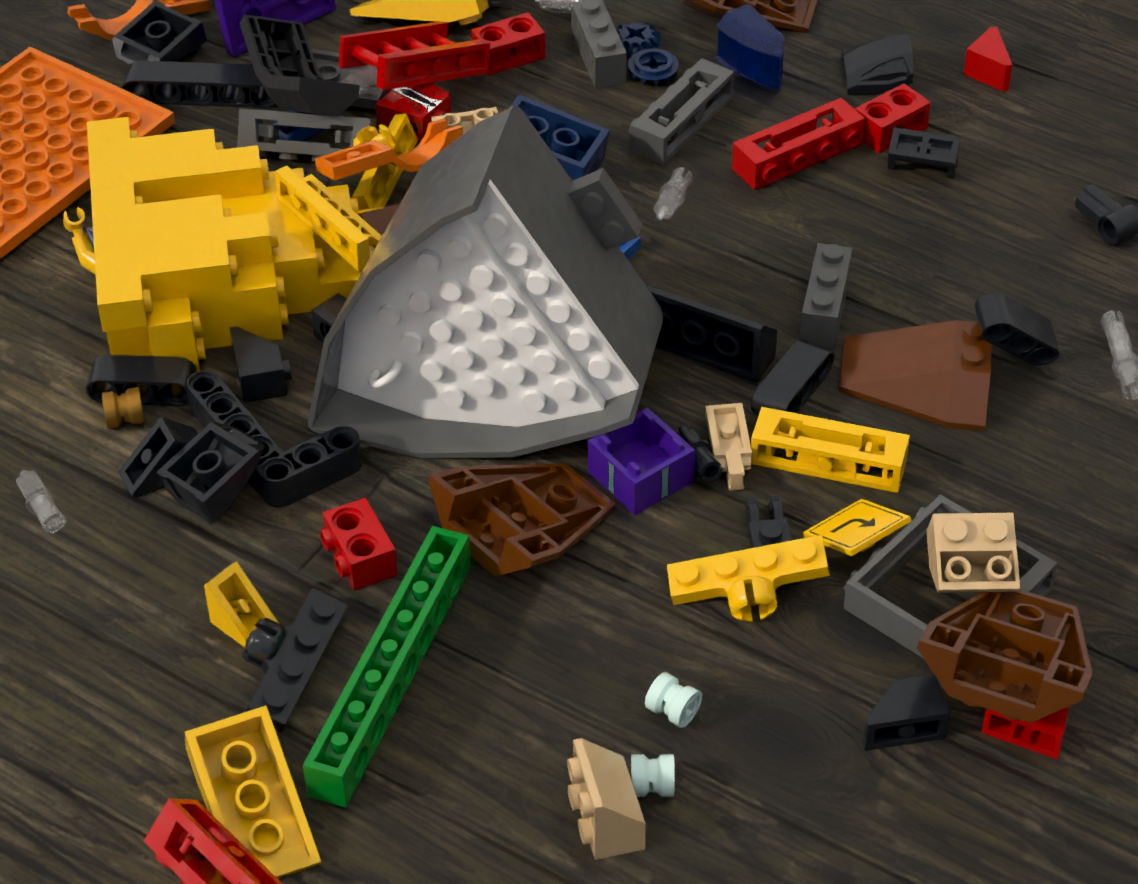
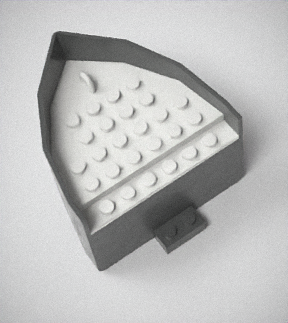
(492, 309)

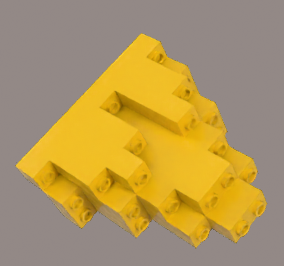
(199, 243)

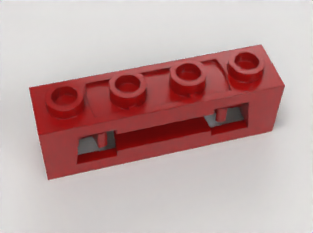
(797, 143)
(180, 836)

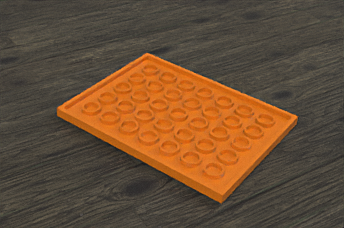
(47, 139)

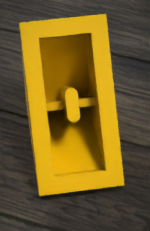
(235, 603)

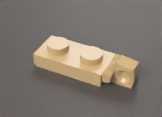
(730, 441)

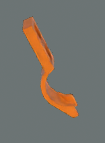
(109, 28)
(375, 154)

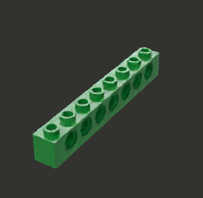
(387, 668)

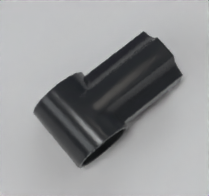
(1112, 220)

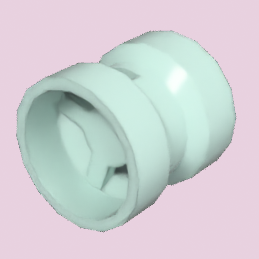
(673, 699)
(653, 775)

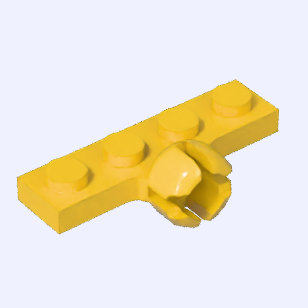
(379, 182)
(748, 575)

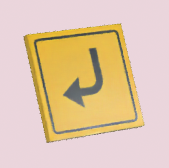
(858, 527)

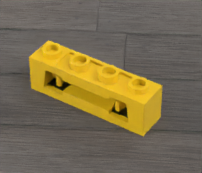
(829, 449)

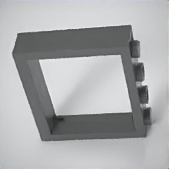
(1035, 575)

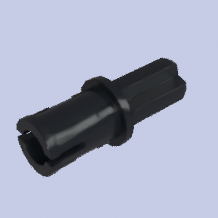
(705, 462)

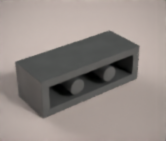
(598, 43)
(826, 295)

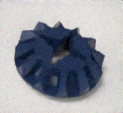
(638, 37)
(664, 62)

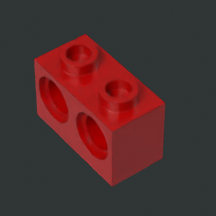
(513, 42)
(895, 108)
(359, 544)

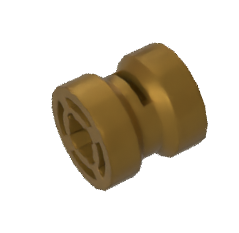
(124, 407)

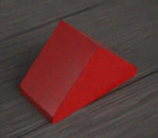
(989, 60)

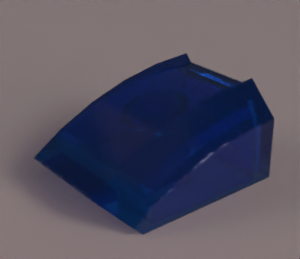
(751, 47)

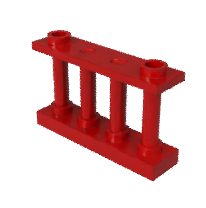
(414, 55)

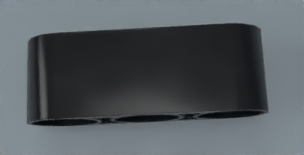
(1016, 329)
(158, 377)
(794, 378)

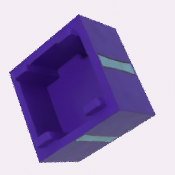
(641, 461)

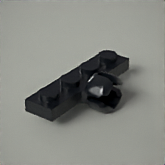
(291, 654)

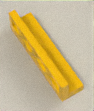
(327, 216)

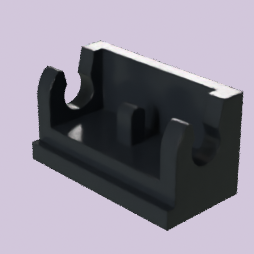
(924, 149)

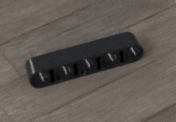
(196, 84)

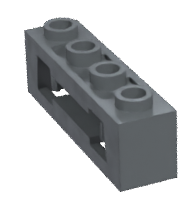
(681, 111)
(252, 132)

